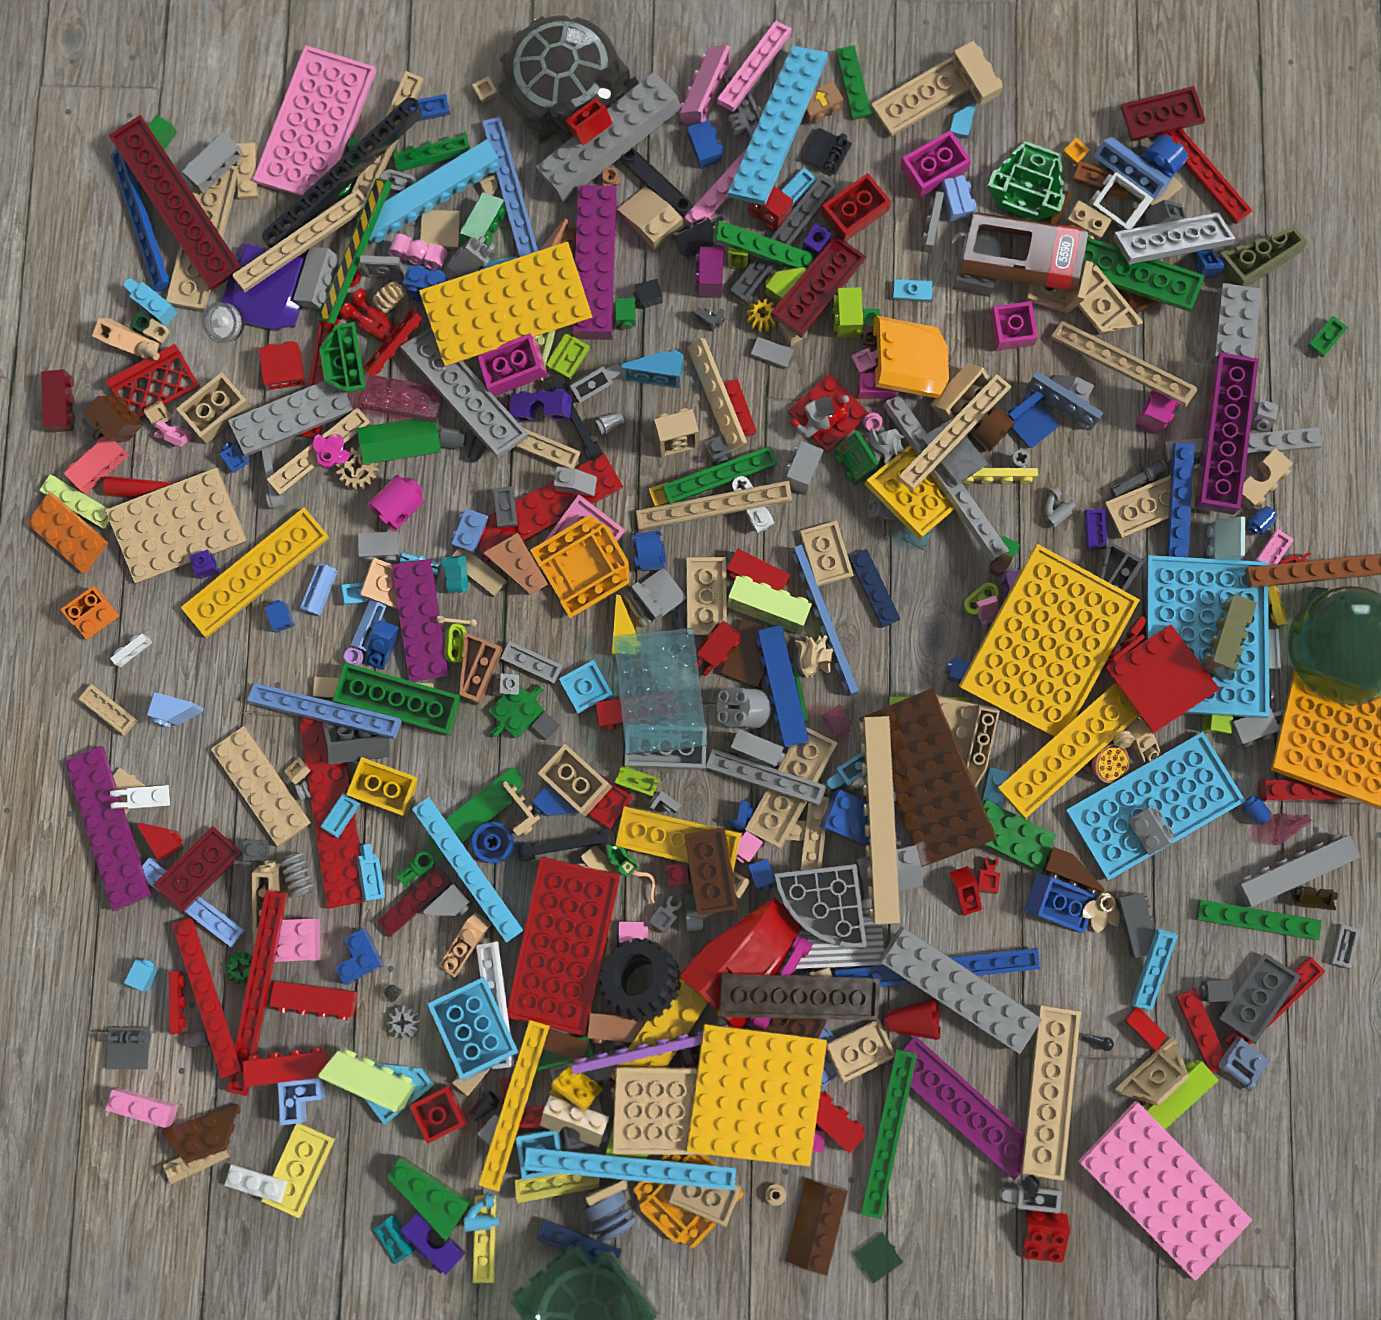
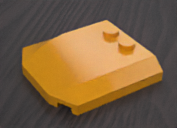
(910, 357)
(583, 564)
(672, 1220)

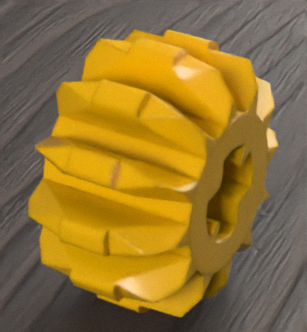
(755, 313)

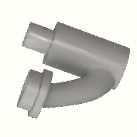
(1055, 517)

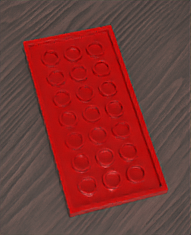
(563, 945)

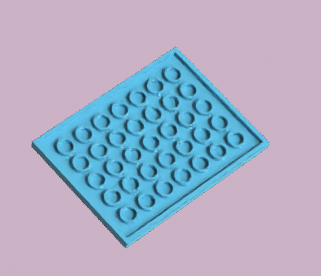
(1191, 599)

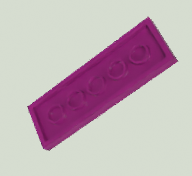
(418, 615)

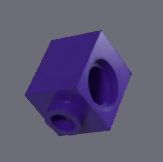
(813, 247)
(204, 564)

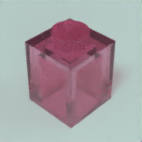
(837, 721)

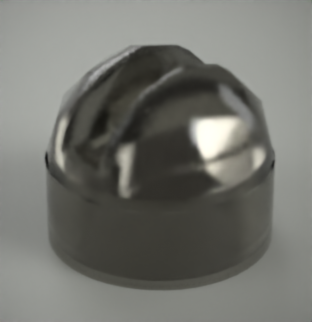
(392, 992)

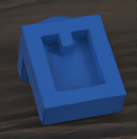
(233, 456)

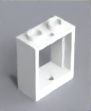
(1144, 197)

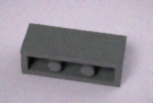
(1136, 923)

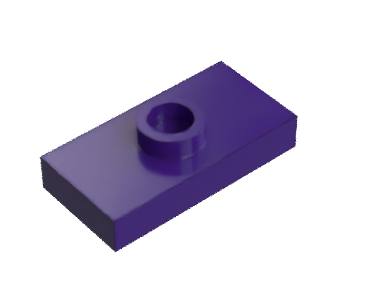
(1095, 529)

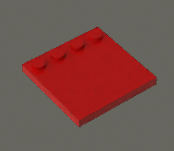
(1162, 679)

